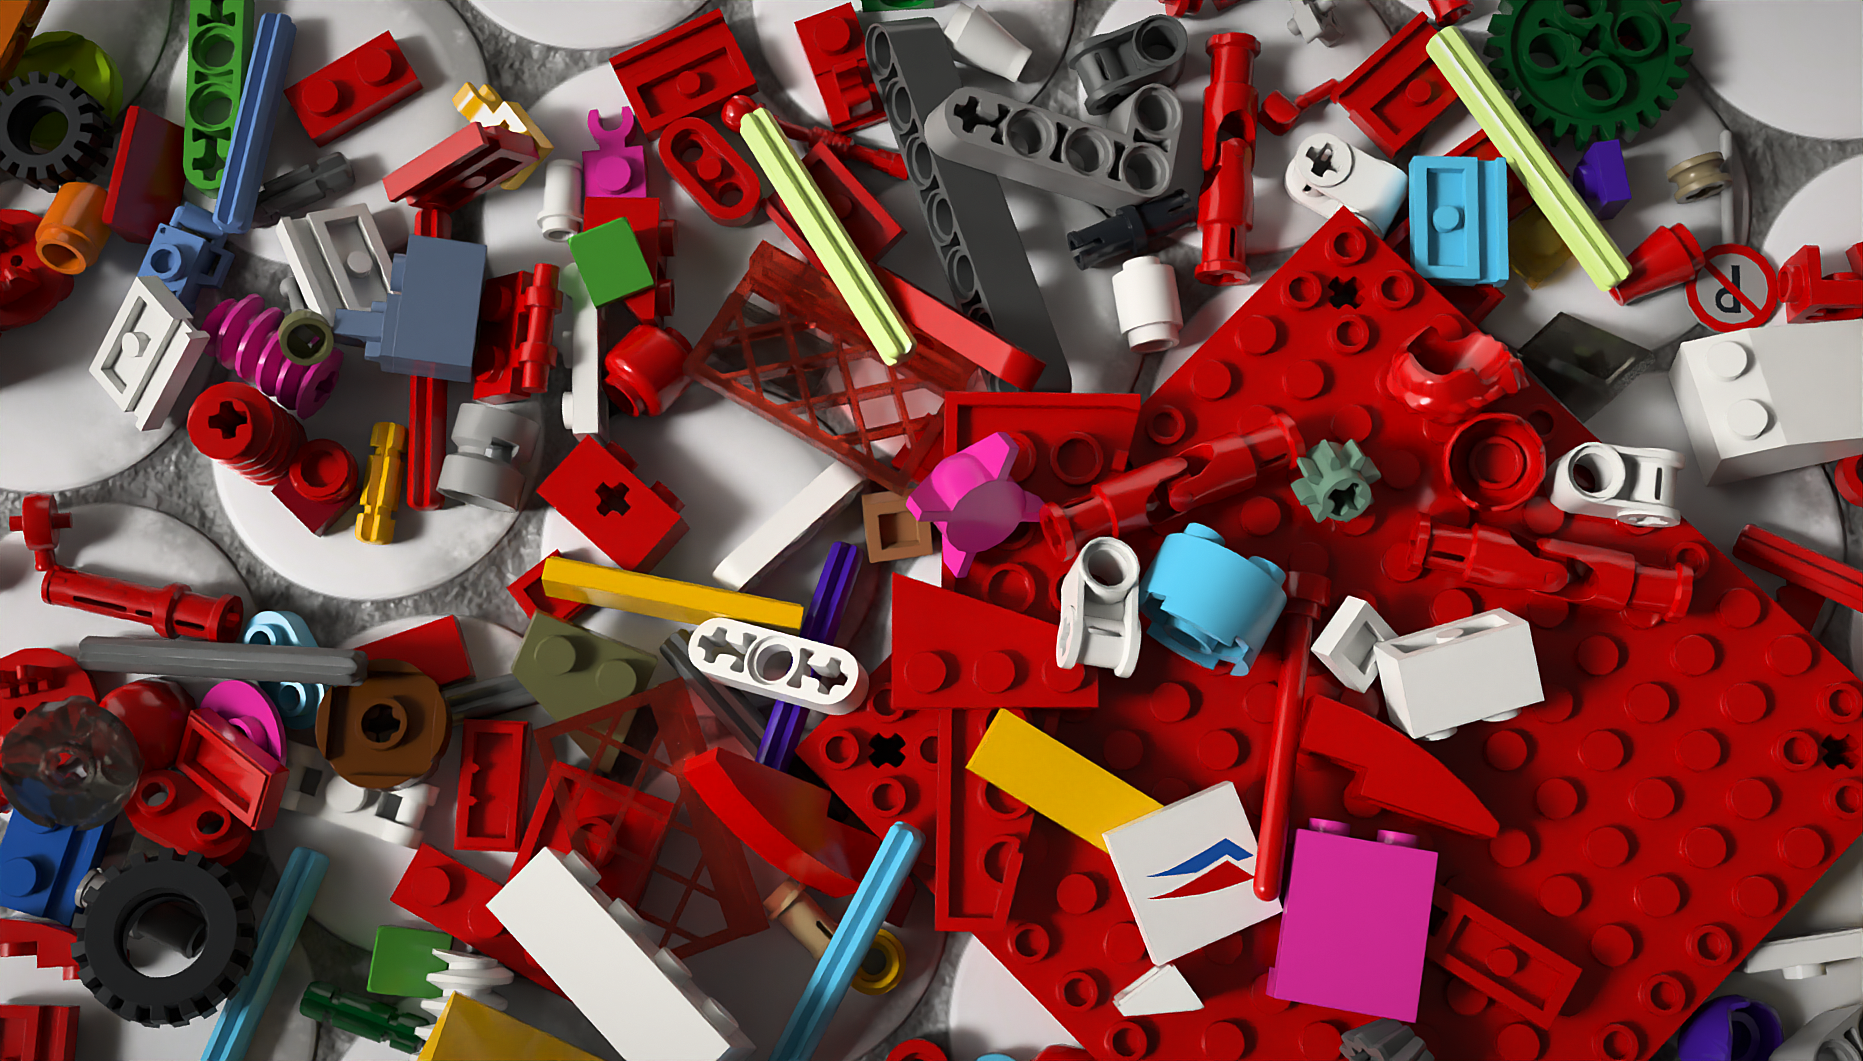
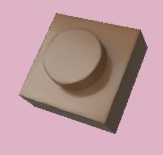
(893, 529)

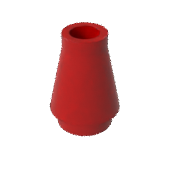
(1659, 263)

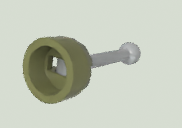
(301, 327)

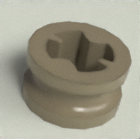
(1699, 177)

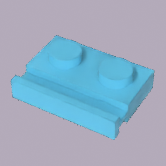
(1459, 220)

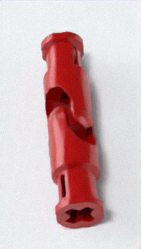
(1227, 191)
(1180, 484)
(1512, 561)

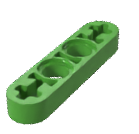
(210, 83)

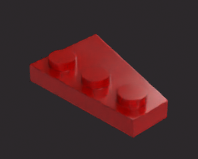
(977, 656)

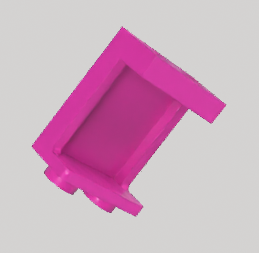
(1354, 921)

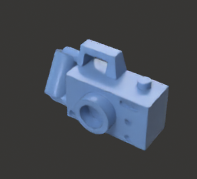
(186, 259)

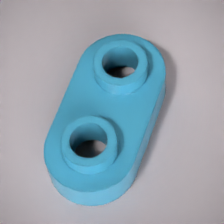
(287, 629)

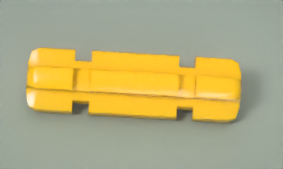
(382, 483)

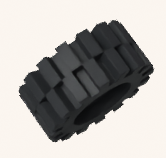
(78, 149)

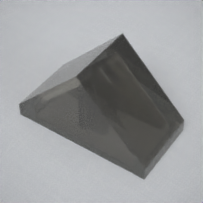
(1583, 363)

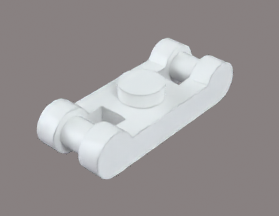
(353, 806)

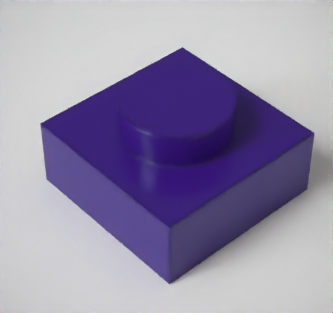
(1603, 179)

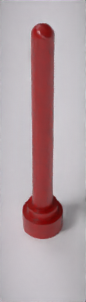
(1306, 599)

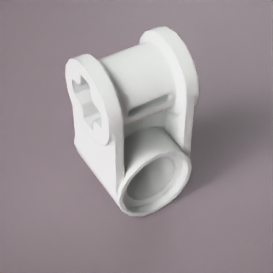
(1350, 178)
(1629, 483)
(1100, 620)

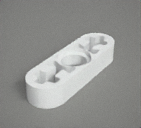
(790, 528)
(793, 688)

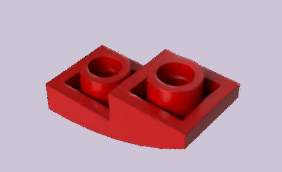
(41, 938)

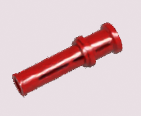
(169, 609)

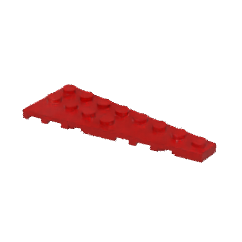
(1063, 451)

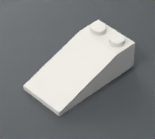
(1771, 398)

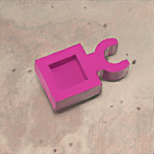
(616, 167)

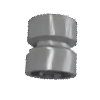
(486, 480)

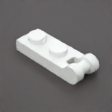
(583, 350)

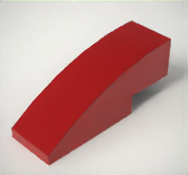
(1391, 769)
(783, 821)

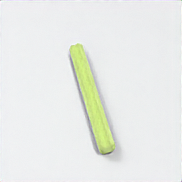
(1529, 159)
(828, 238)

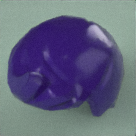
(1730, 1031)

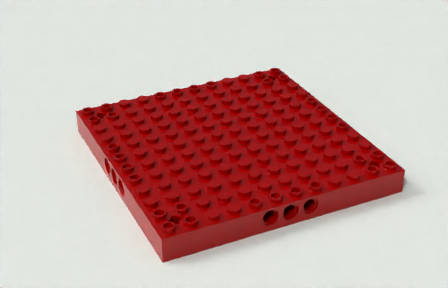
(1641, 808)

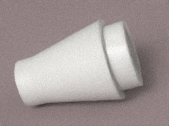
(984, 44)

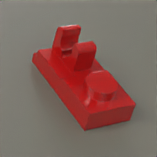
(840, 69)

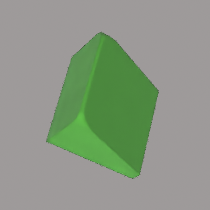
(611, 262)
(404, 959)

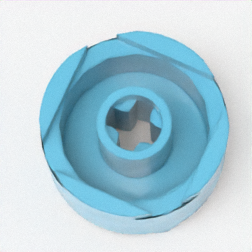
(1210, 599)

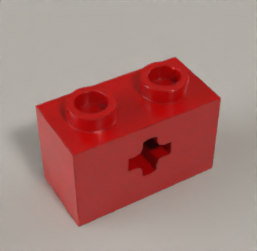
(586, 483)

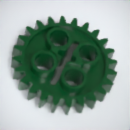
(1556, 94)

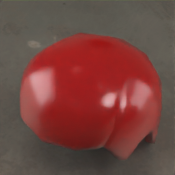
(1494, 461)
(156, 716)

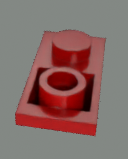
(657, 240)

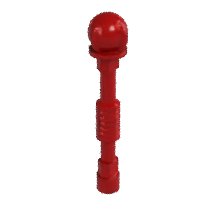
(842, 145)

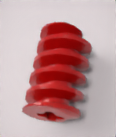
(245, 432)

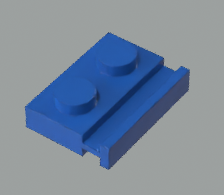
(46, 866)

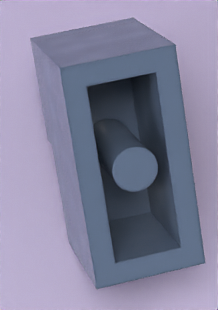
(434, 319)

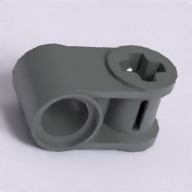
(1115, 62)

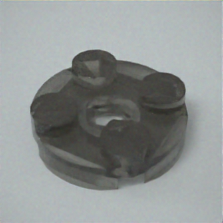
(81, 730)

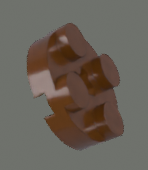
(410, 753)

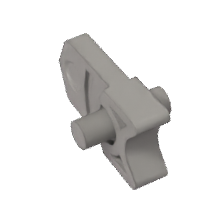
(1315, 20)

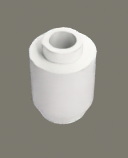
(1148, 305)

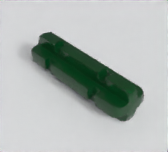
(362, 1016)

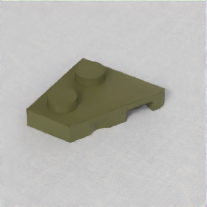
(579, 671)

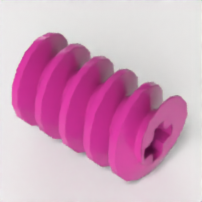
(248, 341)

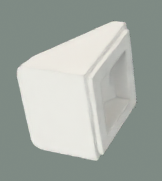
(1157, 992)

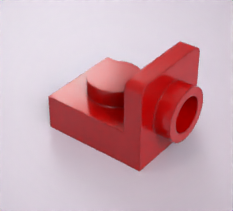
(1814, 297)

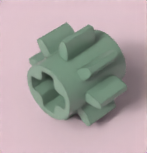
(1335, 481)

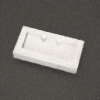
(1804, 953)

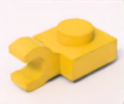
(490, 109)

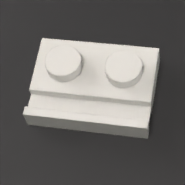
(337, 259)
(148, 352)

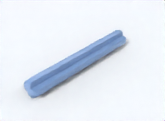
(254, 124)

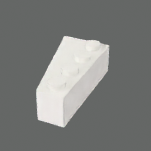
(611, 968)

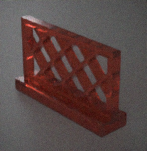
(820, 305)
(719, 845)

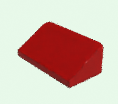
(145, 176)

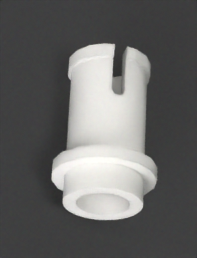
(562, 200)

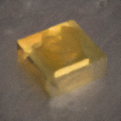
(1536, 248)

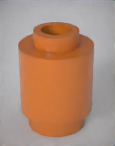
(72, 228)

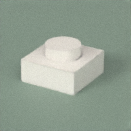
(1349, 641)

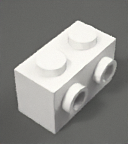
(1459, 674)

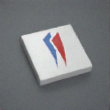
(1189, 872)

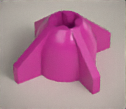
(974, 500)

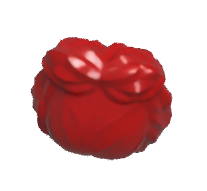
(1453, 378)

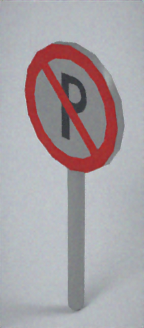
(1736, 283)

